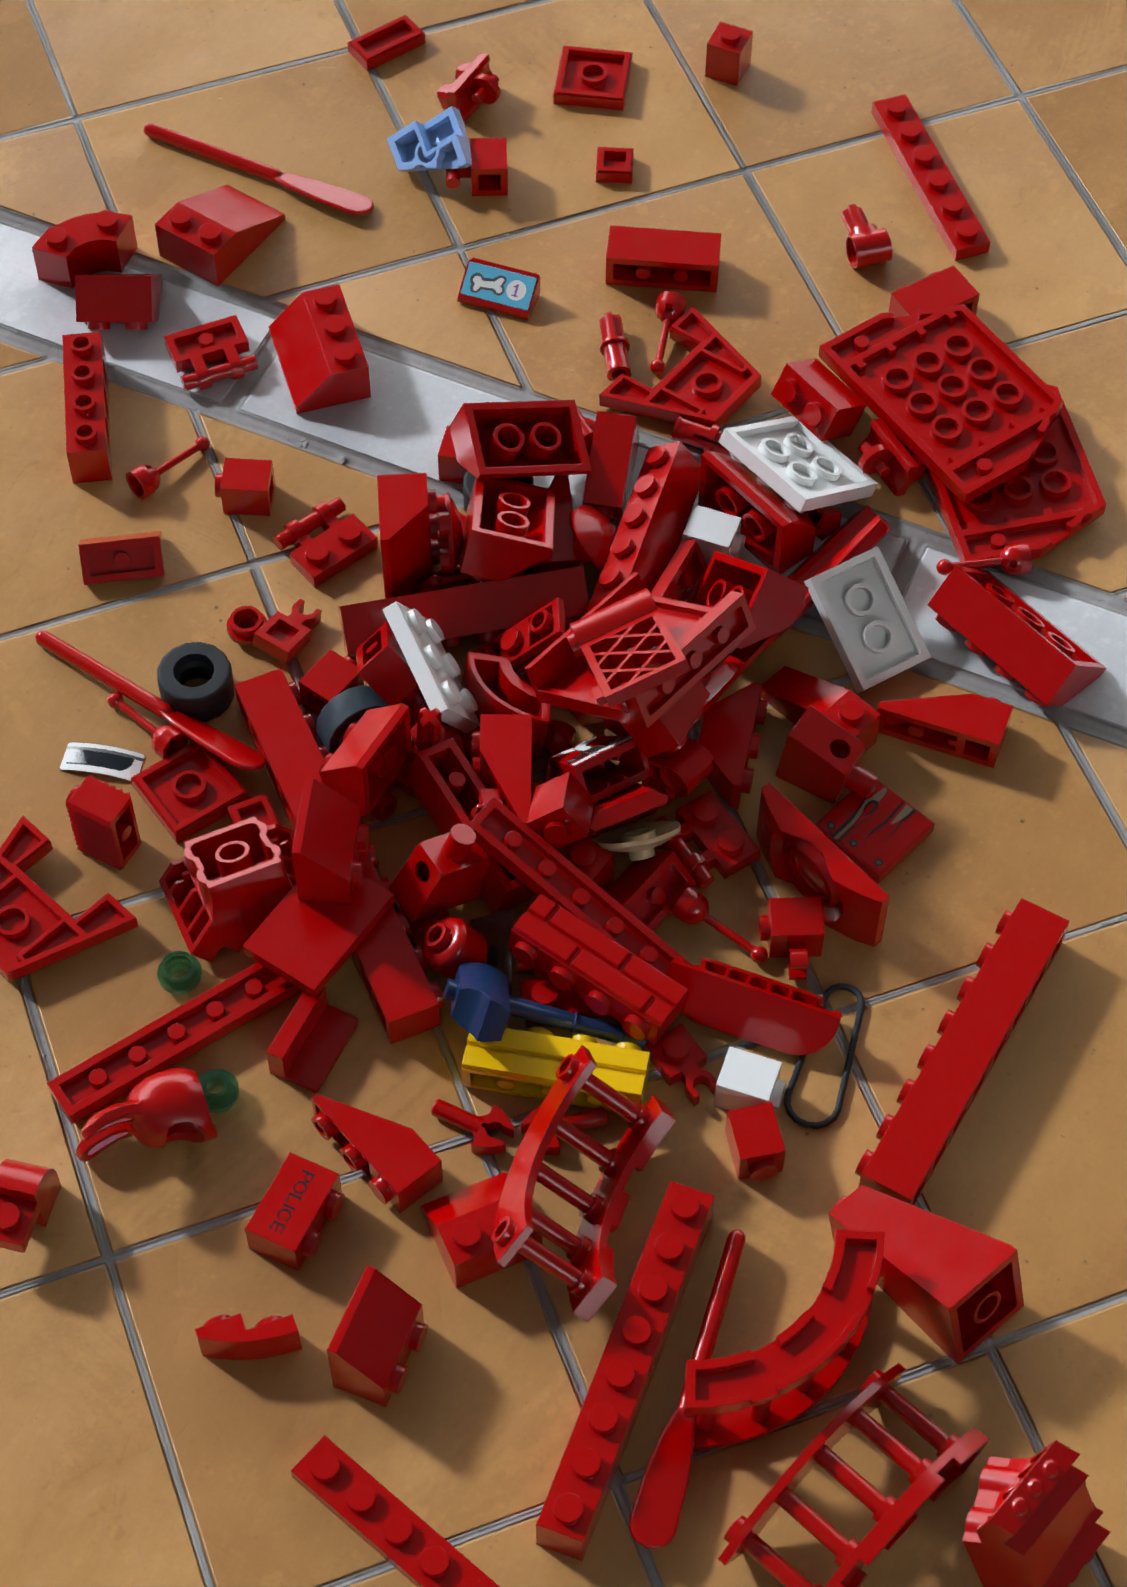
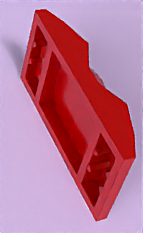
(820, 869)

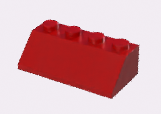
(1014, 636)

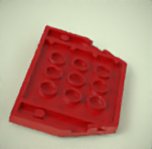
(948, 393)
(1035, 507)

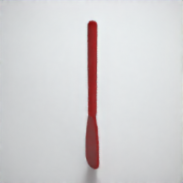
(321, 192)
(208, 737)
(667, 1474)

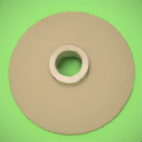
(639, 838)

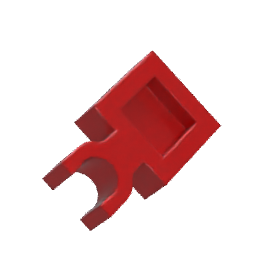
(287, 635)
(681, 1058)

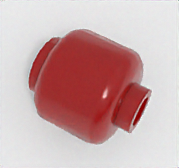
(452, 943)

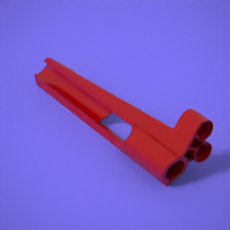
(686, 768)

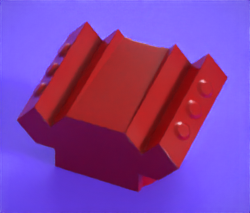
(229, 884)
(1033, 1521)

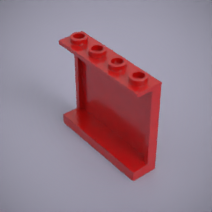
(700, 631)

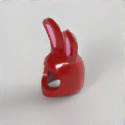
(156, 1112)

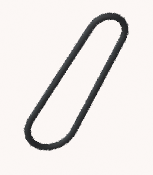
(847, 1068)

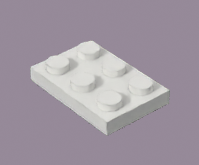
(867, 619)
(432, 667)

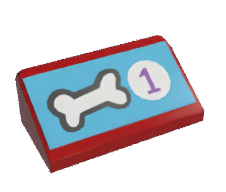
(499, 288)

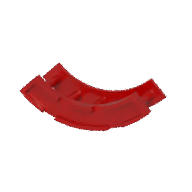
(591, 1269)
(768, 1388)
(892, 1515)

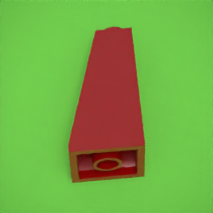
(937, 1270)

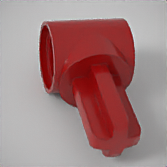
(865, 242)

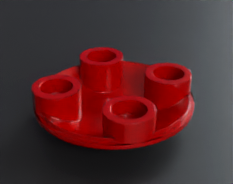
(449, 533)
(593, 535)

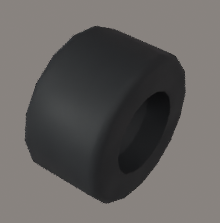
(191, 662)

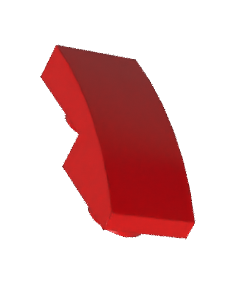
(229, 1339)

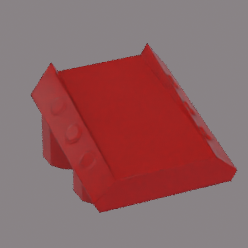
(625, 808)

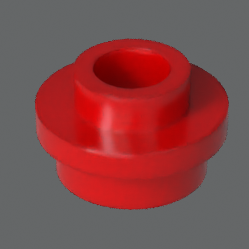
(244, 617)

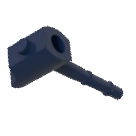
(483, 1007)

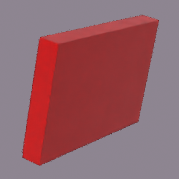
(314, 939)

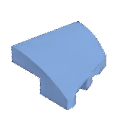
(432, 145)

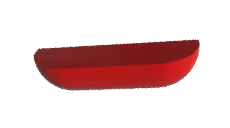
(755, 1007)

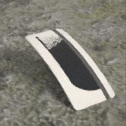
(102, 760)

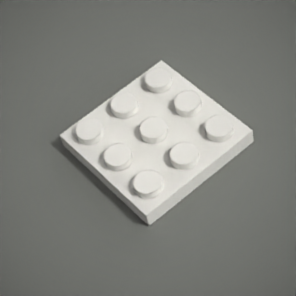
(797, 464)

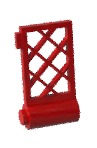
(624, 625)

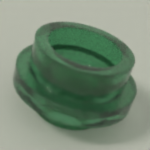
(179, 962)
(225, 1099)

